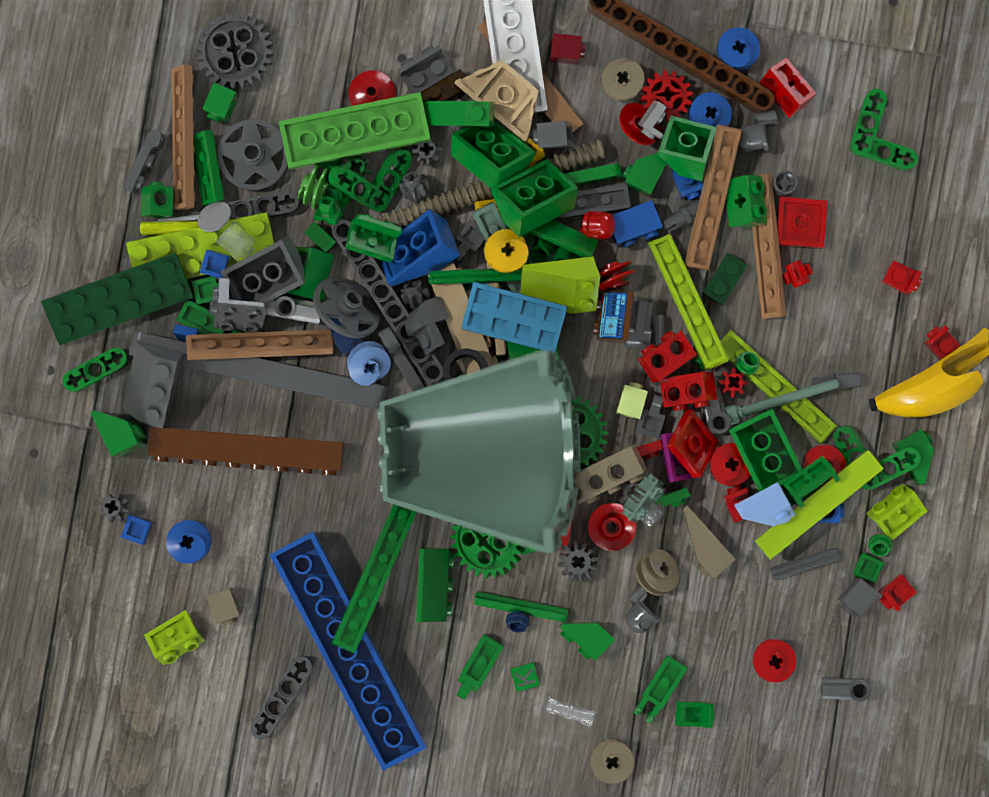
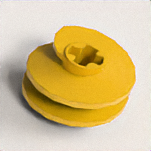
(499, 260)

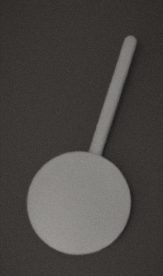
(210, 218)

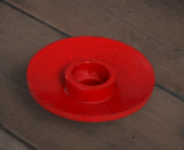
(370, 79)
(629, 118)
(604, 538)

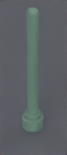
(736, 412)

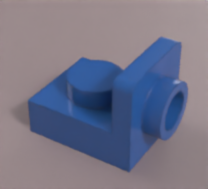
(687, 187)

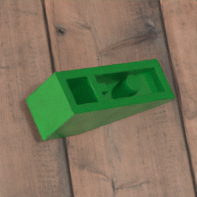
(459, 113)

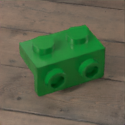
(373, 237)

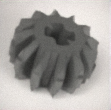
(579, 553)

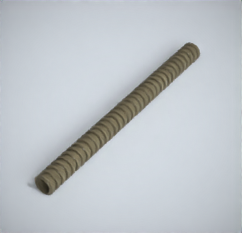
(480, 190)

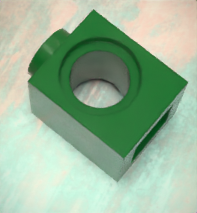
(220, 103)
(148, 205)

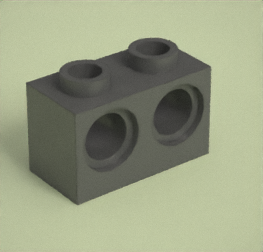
(553, 135)

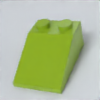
(564, 283)

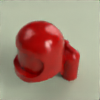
(598, 225)

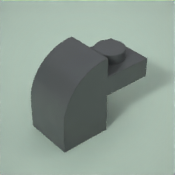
(424, 323)

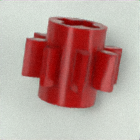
(797, 273)
(725, 382)

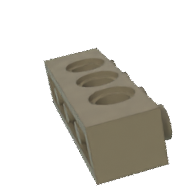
(633, 468)

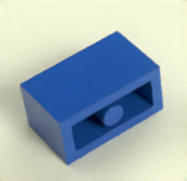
(636, 223)

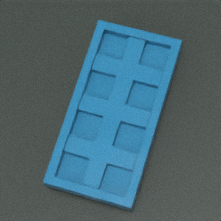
(513, 317)

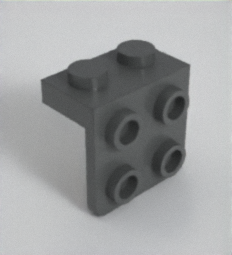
(234, 313)

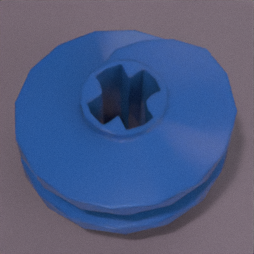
(744, 40)
(711, 102)
(177, 537)

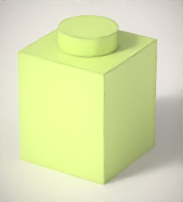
(632, 401)

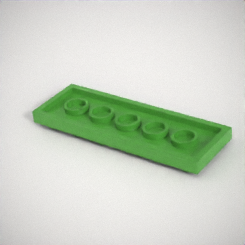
(354, 130)

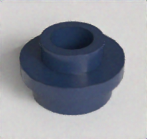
(517, 621)

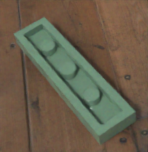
(489, 222)

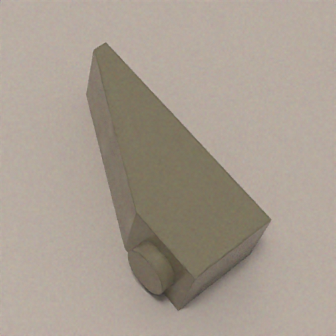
(706, 547)

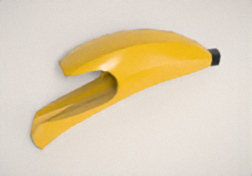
(940, 385)

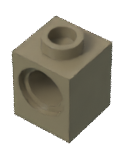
(224, 606)

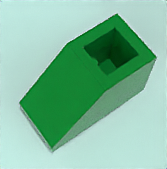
(589, 636)

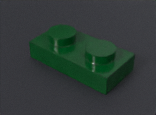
(724, 279)

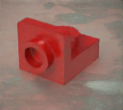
(902, 278)
(941, 342)
(650, 450)
(733, 497)
(896, 593)

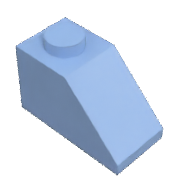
(766, 507)

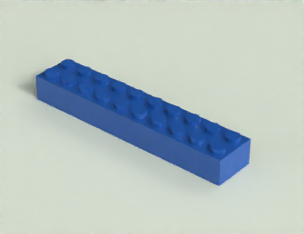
(360, 674)

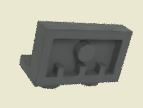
(425, 69)

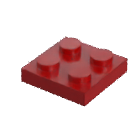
(801, 222)
(692, 443)

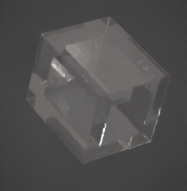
(236, 241)

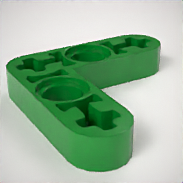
(873, 142)
(372, 190)
(882, 477)

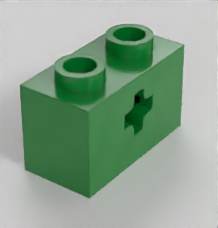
(746, 201)

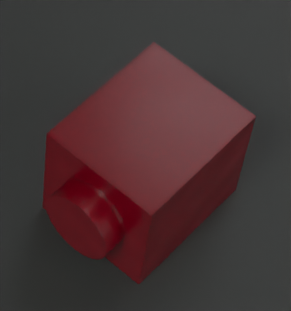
(567, 49)

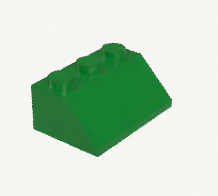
(490, 152)
(534, 197)
(556, 243)
(765, 450)
(434, 584)

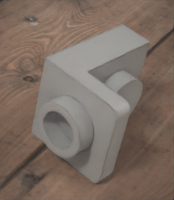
(653, 116)

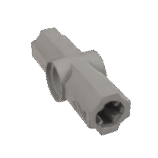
(301, 310)

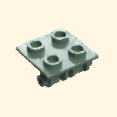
(640, 511)

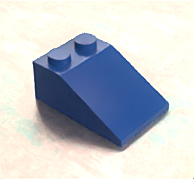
(421, 248)

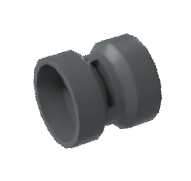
(787, 181)

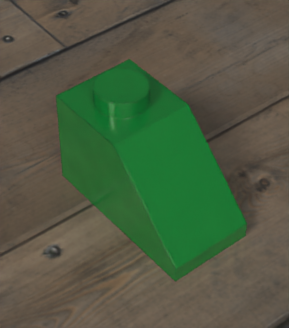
(644, 174)
(923, 442)

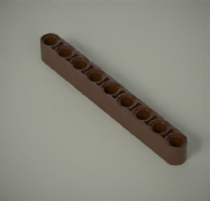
(686, 63)

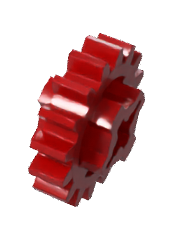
(676, 94)

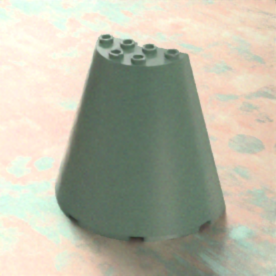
(488, 451)

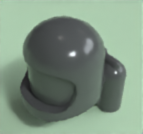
(754, 136)
(641, 614)

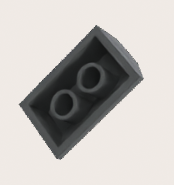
(266, 273)
(152, 384)

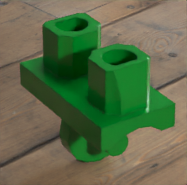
(332, 206)

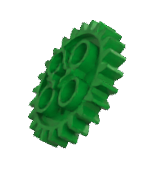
(592, 428)
(474, 552)

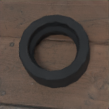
(462, 353)

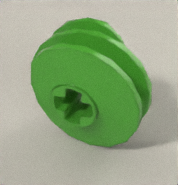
(312, 188)

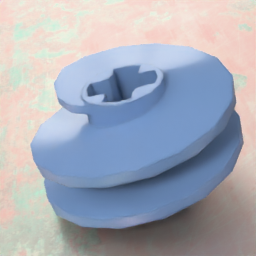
(368, 362)

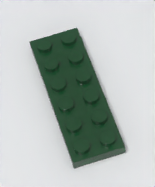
(117, 298)

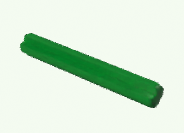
(472, 275)
(529, 608)

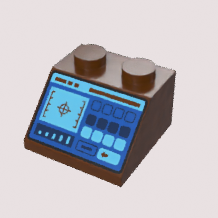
(614, 316)

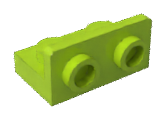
(897, 511)
(174, 638)

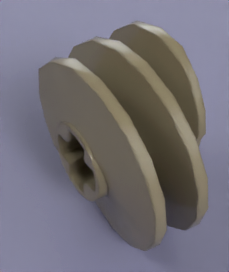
(623, 91)
(657, 572)
(613, 773)

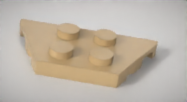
(512, 94)

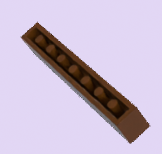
(245, 449)

